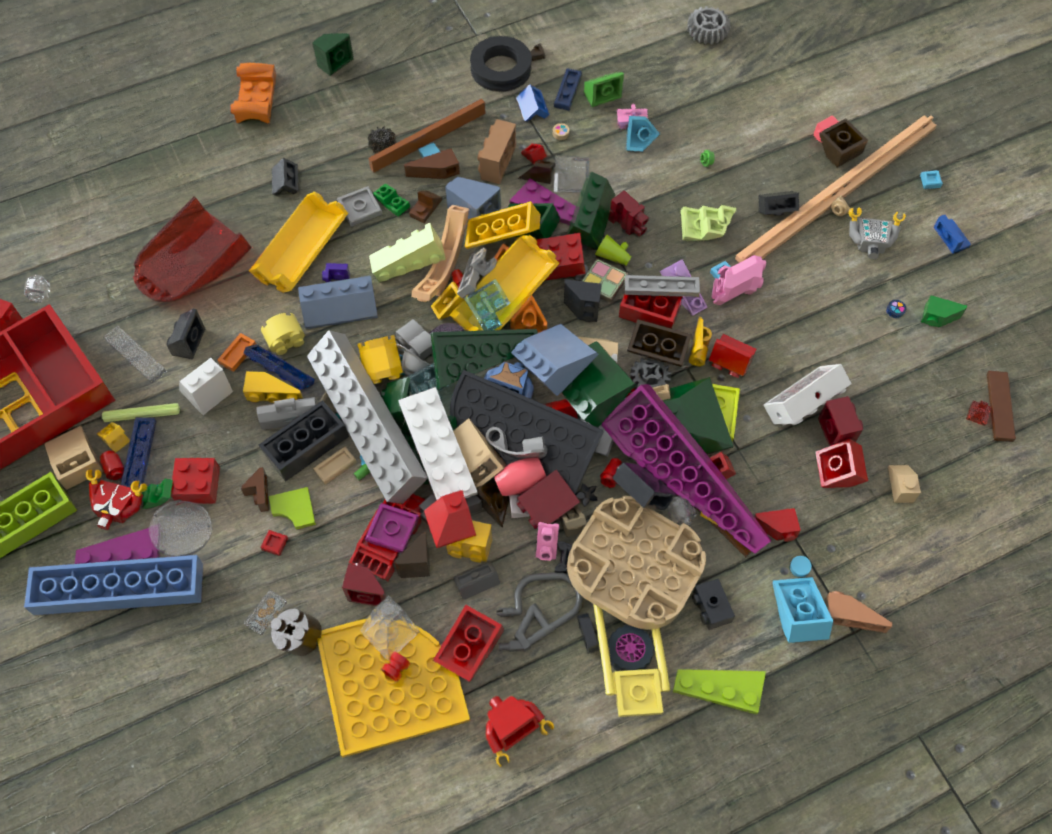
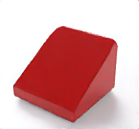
(534, 153)

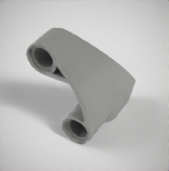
(532, 447)

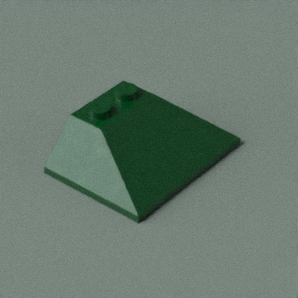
(700, 414)

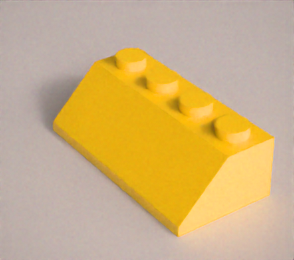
(502, 225)

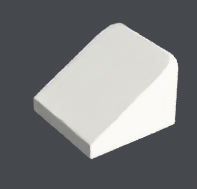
(515, 510)

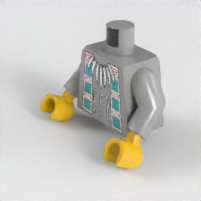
(873, 234)

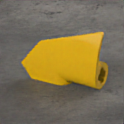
(700, 344)

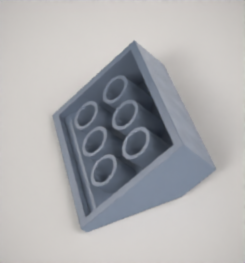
(554, 357)

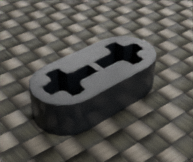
(588, 633)

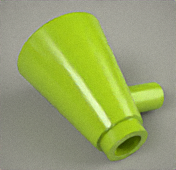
(613, 251)

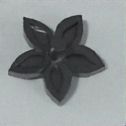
(586, 495)

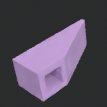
(692, 304)

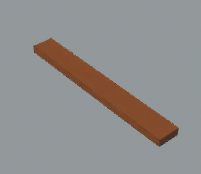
(427, 135)

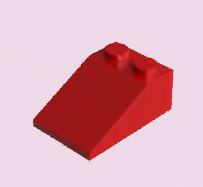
(469, 643)

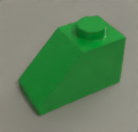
(941, 311)

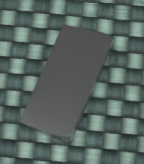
(476, 580)

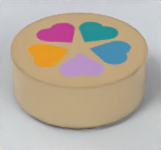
(560, 131)

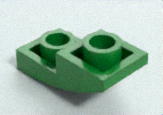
(391, 200)
(157, 494)

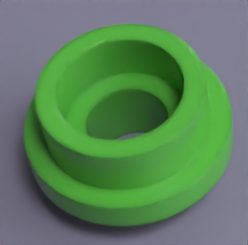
(707, 158)

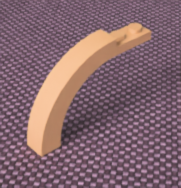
(452, 240)

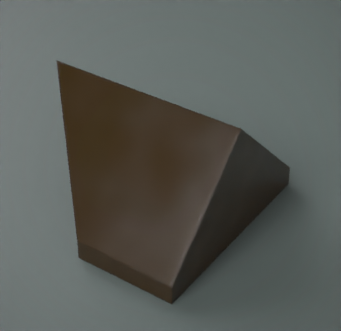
(540, 172)
(493, 501)

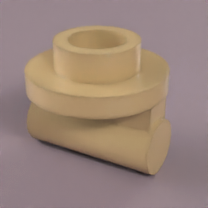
(840, 206)

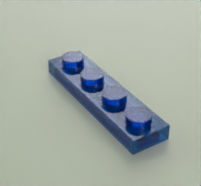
(279, 366)
(139, 451)

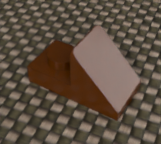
(425, 205)
(258, 487)

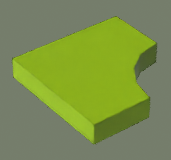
(295, 506)

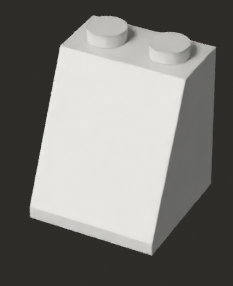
(205, 386)

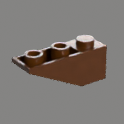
(434, 166)

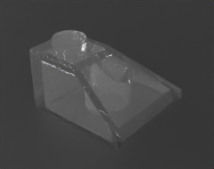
(570, 173)
(389, 628)

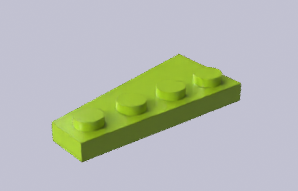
(724, 687)

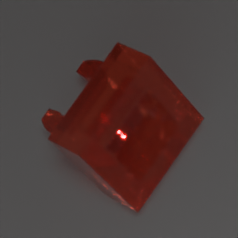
(979, 412)

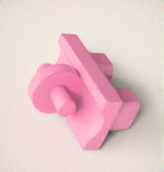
(623, 115)
(547, 541)

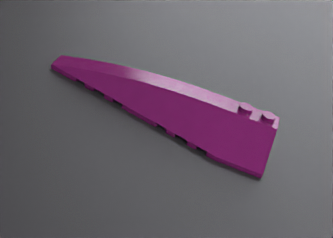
(662, 445)

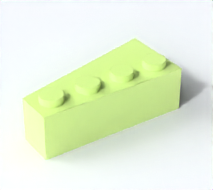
(408, 255)

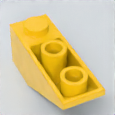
(265, 387)

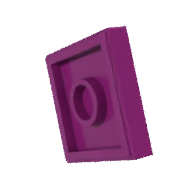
(392, 528)

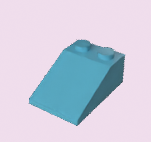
(802, 610)

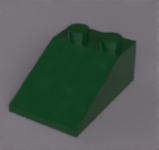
(548, 220)

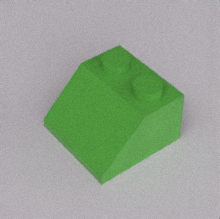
(604, 88)

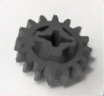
(649, 373)

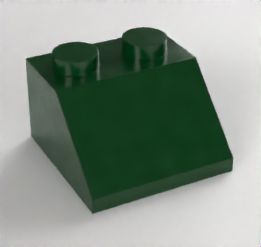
(333, 51)
(396, 391)

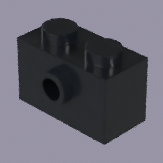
(778, 203)
(713, 604)

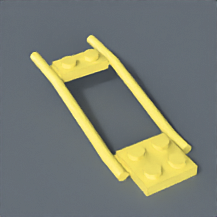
(635, 690)

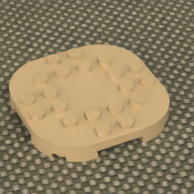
(635, 563)

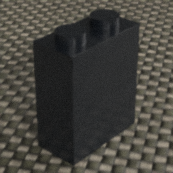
(643, 486)

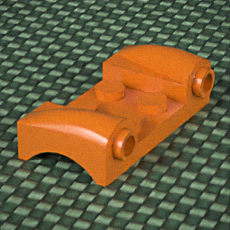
(255, 92)

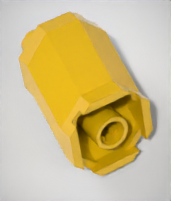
(381, 358)

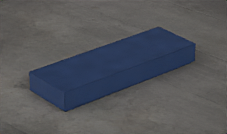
(567, 89)

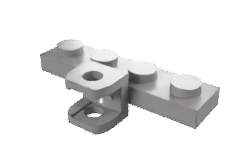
(475, 266)

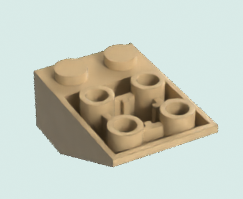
(478, 453)
(72, 457)

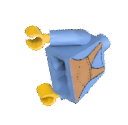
(511, 377)

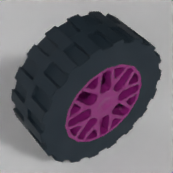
(630, 649)

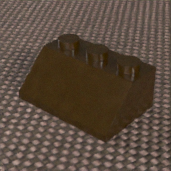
(659, 343)

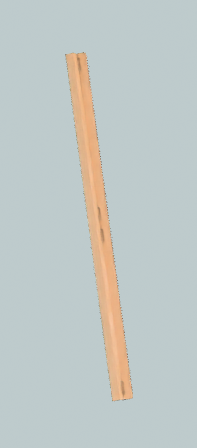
(854, 178)

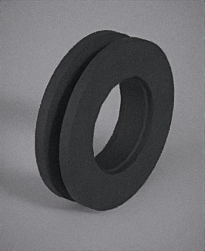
(500, 80)

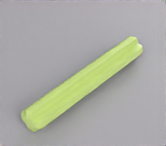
(144, 412)

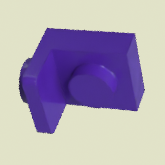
(335, 271)

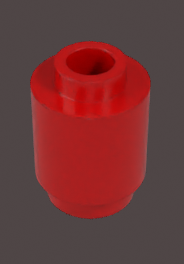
(111, 465)

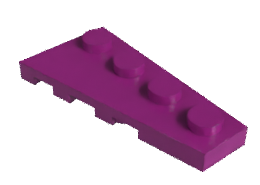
(536, 193)
(126, 547)

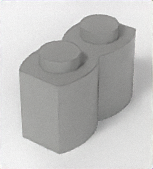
(415, 339)

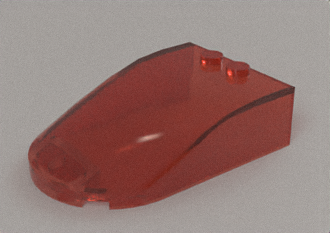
(187, 254)

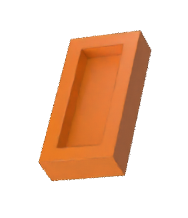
(233, 355)

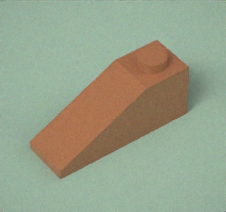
(852, 613)

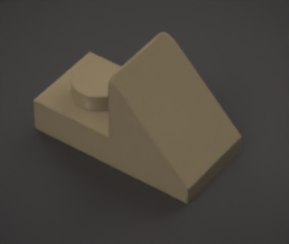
(573, 521)

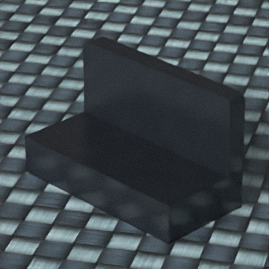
(285, 177)

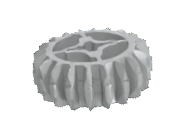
(708, 25)

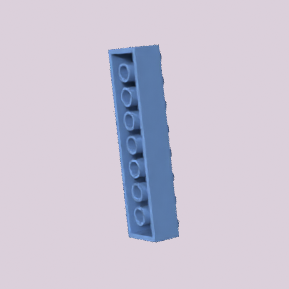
(114, 585)

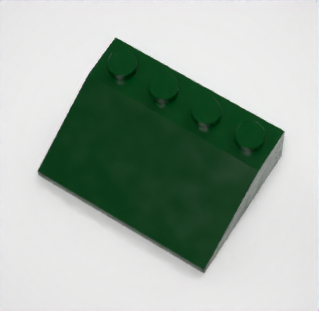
(598, 388)

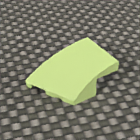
(705, 223)

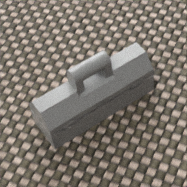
(283, 412)

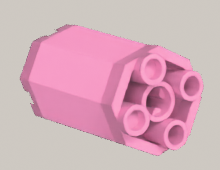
(739, 279)

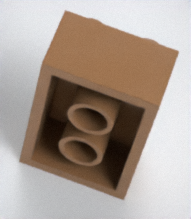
(497, 151)

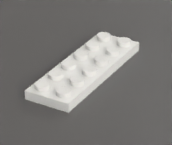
(437, 444)

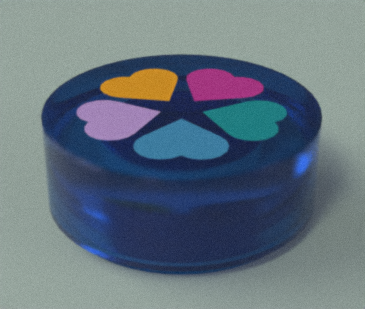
(896, 309)

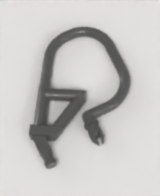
(521, 642)

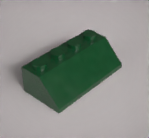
(592, 210)

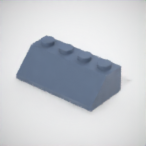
(337, 302)

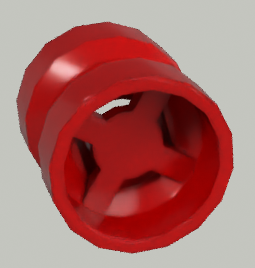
(397, 664)

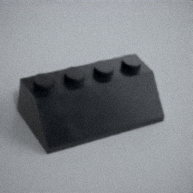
(304, 440)

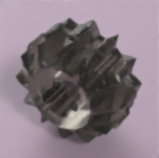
(381, 139)

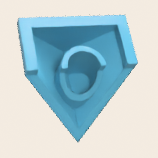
(640, 133)

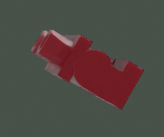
(629, 214)

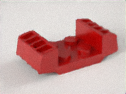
(377, 558)

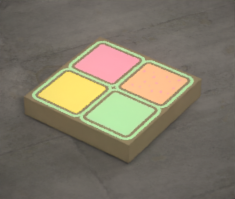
(608, 276)

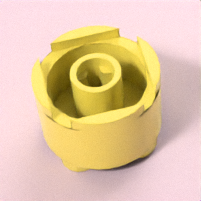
(283, 333)

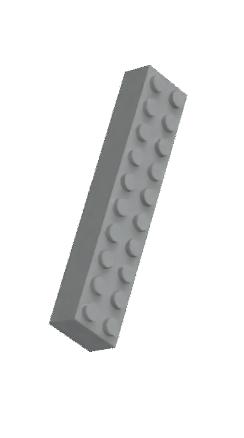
(367, 418)

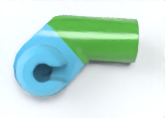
(363, 471)

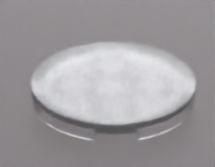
(180, 528)

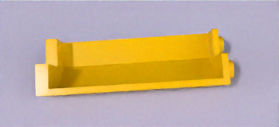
(298, 242)
(518, 274)

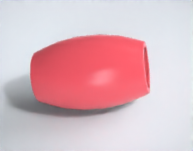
(520, 476)

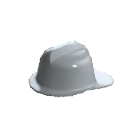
(411, 362)

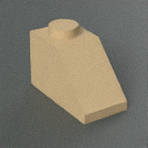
(904, 483)

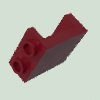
(547, 500)

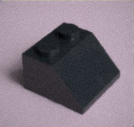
(583, 299)
(186, 335)

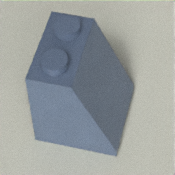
(475, 195)

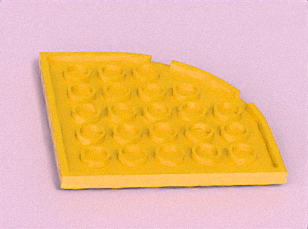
(375, 709)

